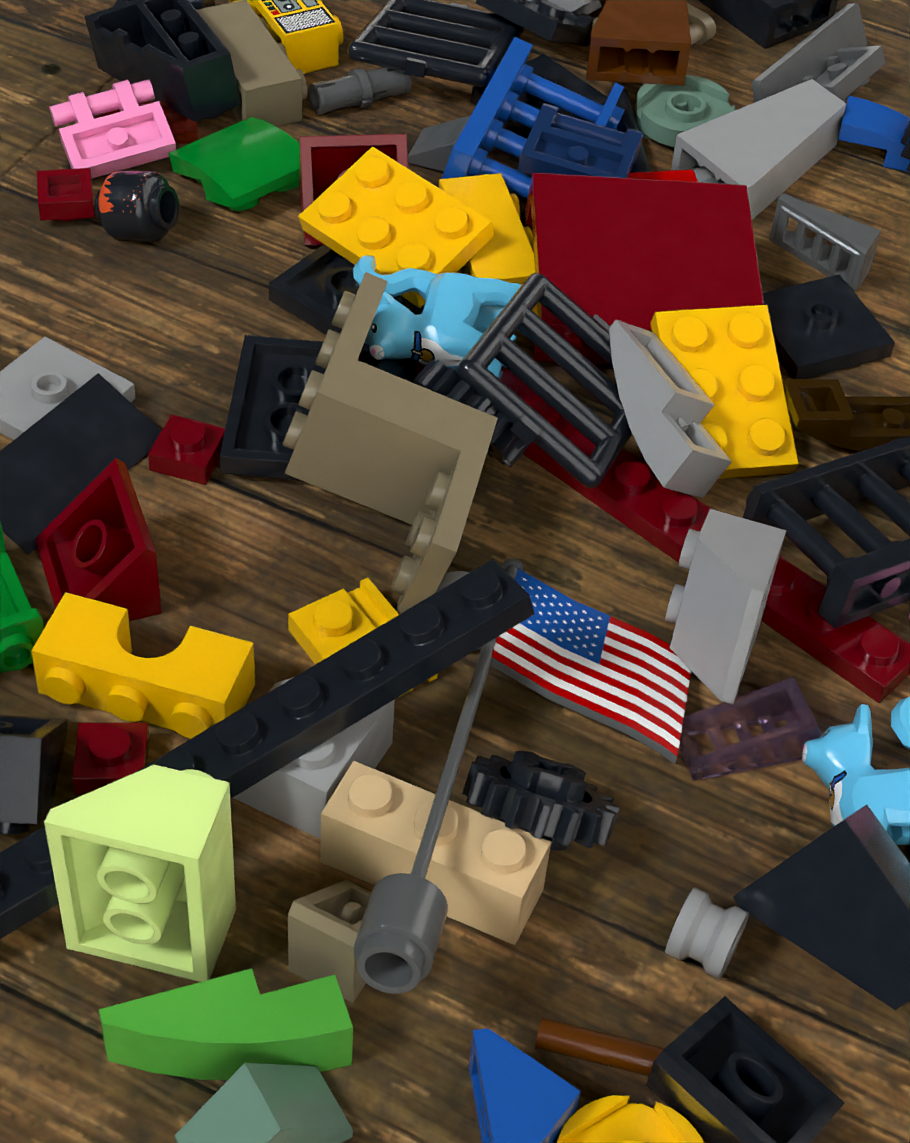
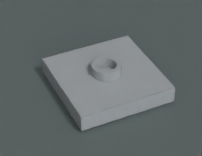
(43, 380)

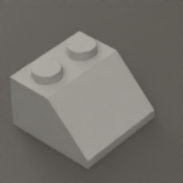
(723, 598)
(306, 784)

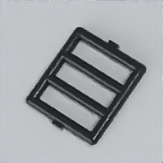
(435, 40)
(526, 421)

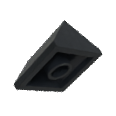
(740, 1083)

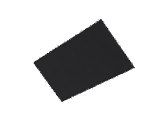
(65, 453)

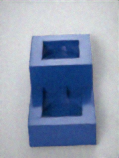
(875, 127)

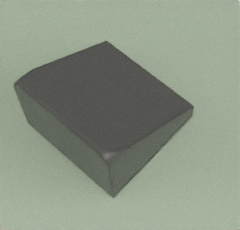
(436, 143)

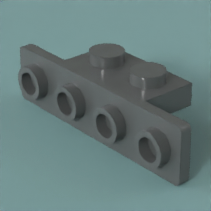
(831, 55)

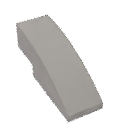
(665, 411)

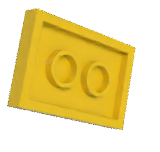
(397, 219)
(738, 368)

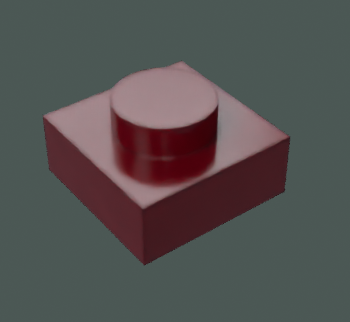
(65, 194)
(187, 449)
(108, 753)

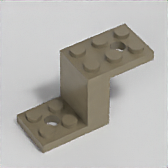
(389, 446)

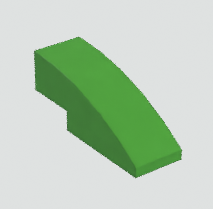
(226, 1022)

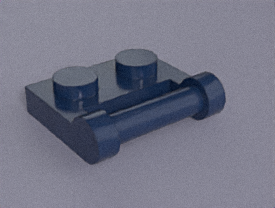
(578, 147)

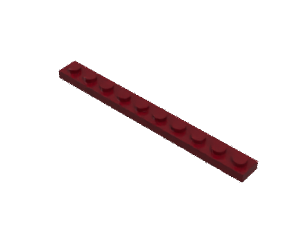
(631, 493)

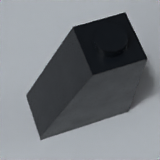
(844, 905)

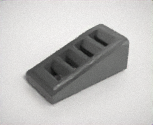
(845, 234)

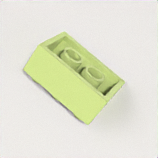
(147, 870)

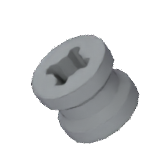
(706, 933)

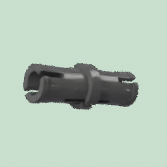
(358, 89)

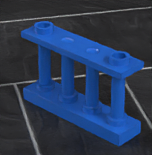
(502, 103)

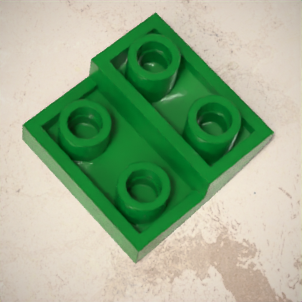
(241, 163)

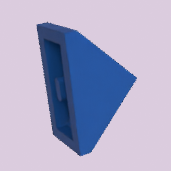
(516, 1094)

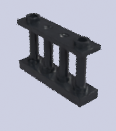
(856, 584)

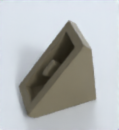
(324, 935)

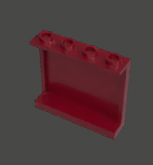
(641, 248)

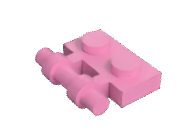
(115, 140)

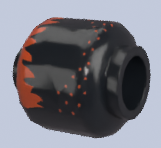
(137, 206)

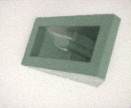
(269, 1107)

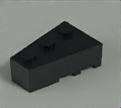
(171, 49)

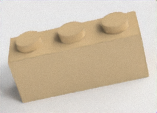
(477, 862)

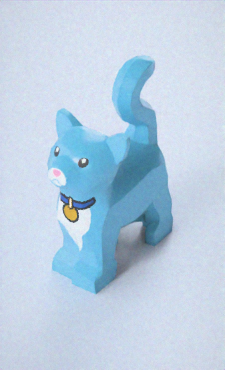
(453, 316)
(845, 768)

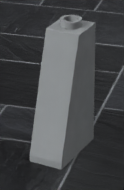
(764, 142)

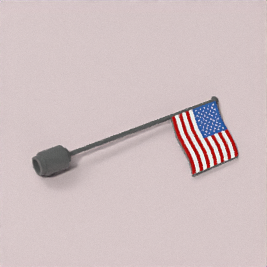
(571, 659)

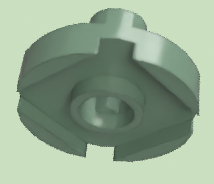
(672, 109)

